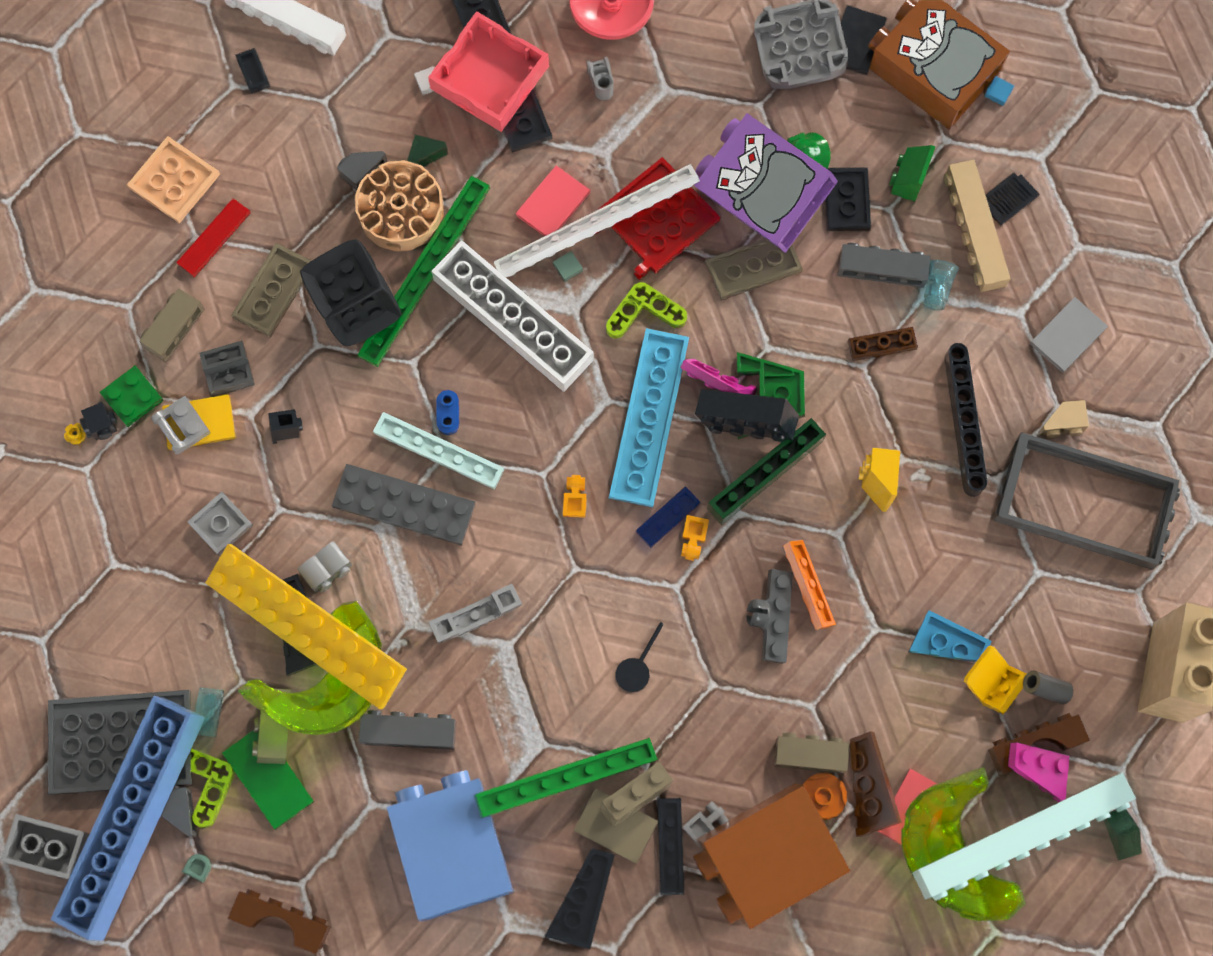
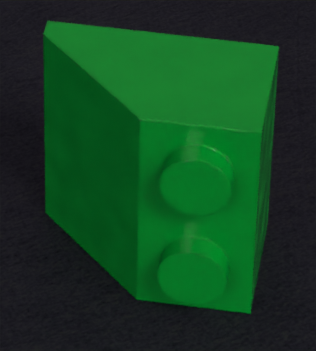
(911, 172)

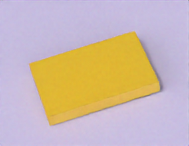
(216, 415)

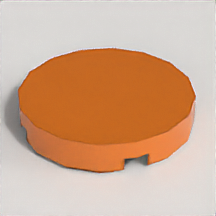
(827, 794)

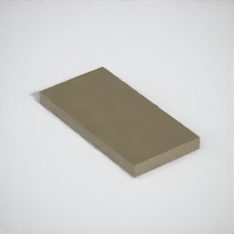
(751, 267)
(271, 290)

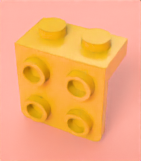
(994, 680)

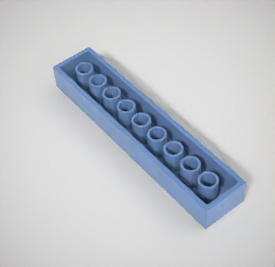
(127, 819)

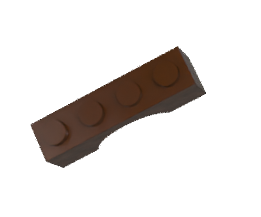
(1065, 734)
(307, 932)

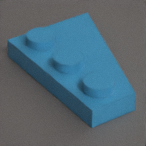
(947, 640)

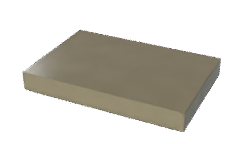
(625, 839)

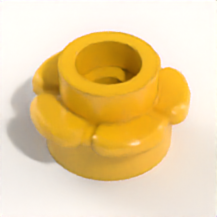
(74, 439)

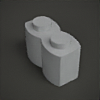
(325, 567)

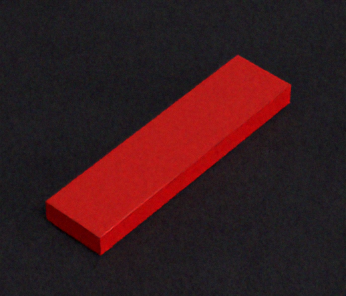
(213, 237)

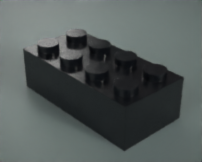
(747, 415)

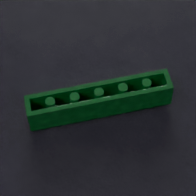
(766, 472)

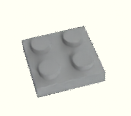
(220, 523)

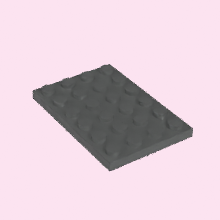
(93, 736)

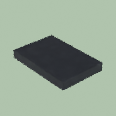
(858, 30)
(849, 200)

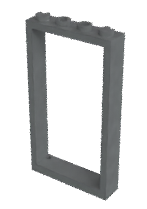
(1100, 463)

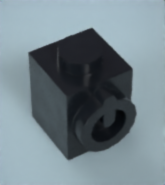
(98, 422)

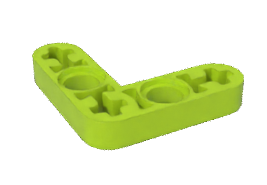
(638, 304)
(212, 782)

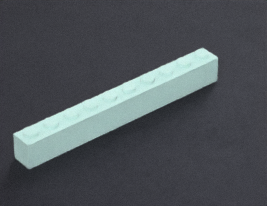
(1023, 836)

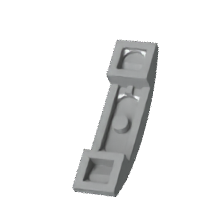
(475, 615)

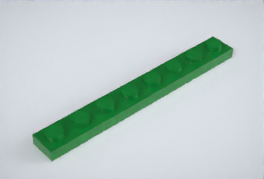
(565, 778)

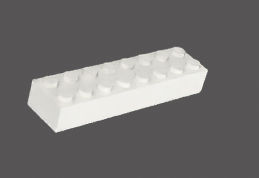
(512, 315)

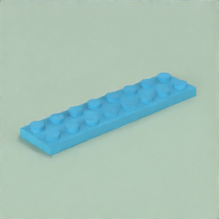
(649, 418)

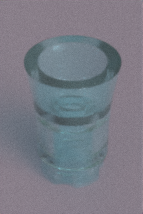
(939, 284)

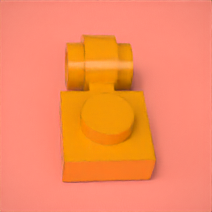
(575, 503)
(695, 531)

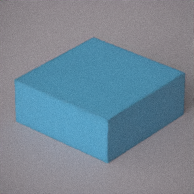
(999, 91)

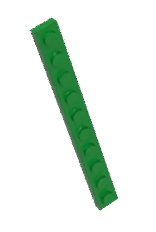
(421, 275)

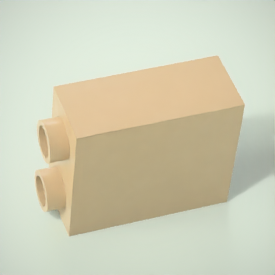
(1179, 665)

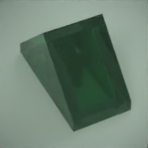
(426, 150)
(1123, 834)

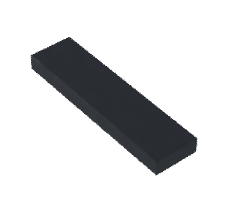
(670, 846)

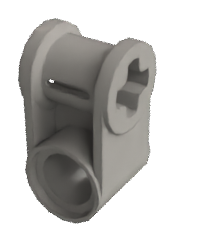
(600, 74)

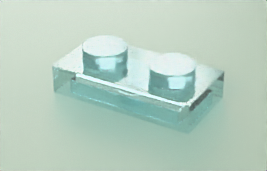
(209, 705)

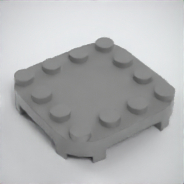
(801, 44)

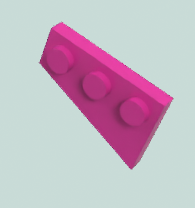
(712, 379)
(1042, 767)

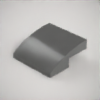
(227, 368)

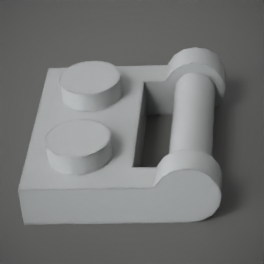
(186, 419)

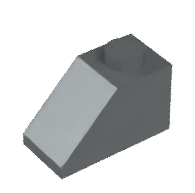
(358, 165)
(180, 811)

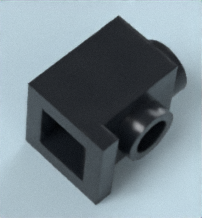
(284, 425)

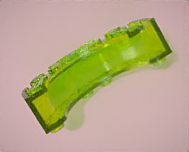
(329, 703)
(934, 832)

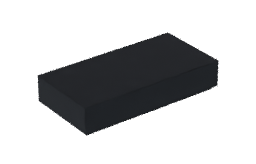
(252, 70)

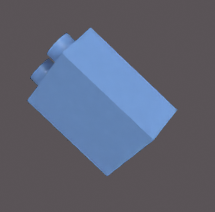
(447, 848)

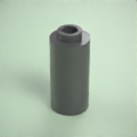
(1048, 687)

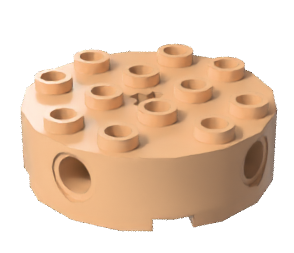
(380, 200)

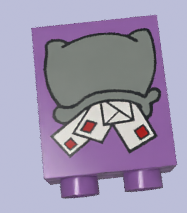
(764, 181)

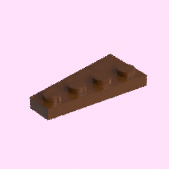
(874, 796)

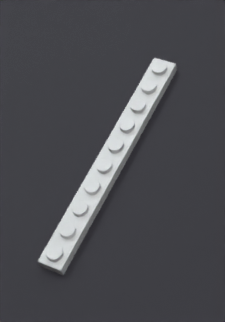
(597, 221)

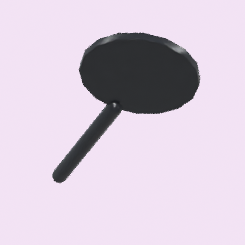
(633, 673)

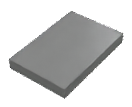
(1068, 335)

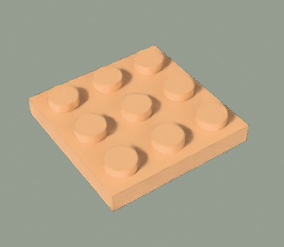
(173, 179)

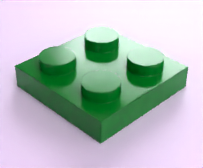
(131, 396)

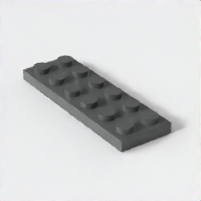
(404, 504)

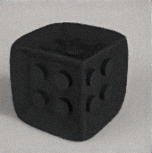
(350, 293)

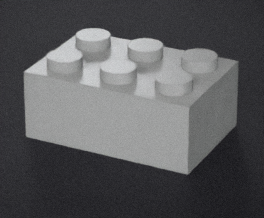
(43, 846)

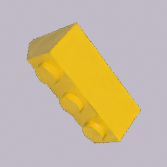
(880, 476)

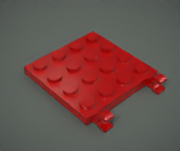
(666, 227)

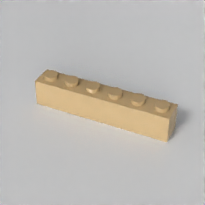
(977, 226)

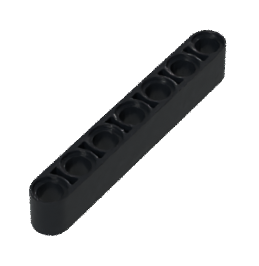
(961, 428)

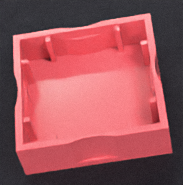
(488, 71)

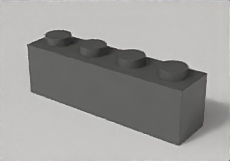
(884, 265)
(408, 731)

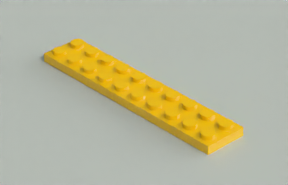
(306, 626)

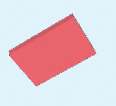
(553, 202)
(908, 791)

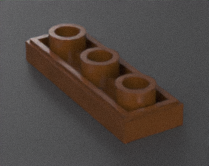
(870, 346)

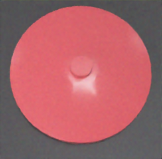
(611, 17)

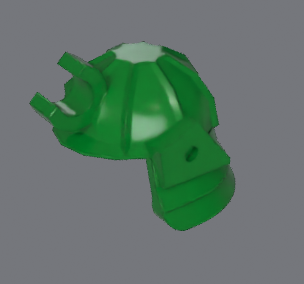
(814, 146)

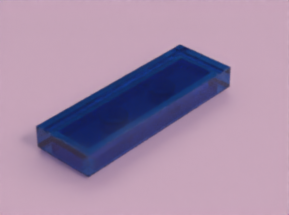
(668, 517)

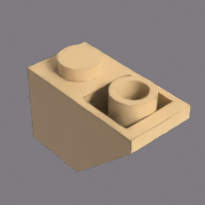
(1068, 418)

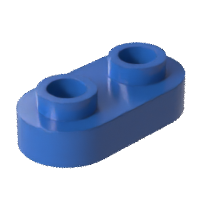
(447, 411)

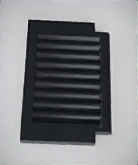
(1010, 197)

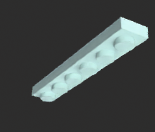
(438, 450)

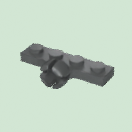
(773, 615)

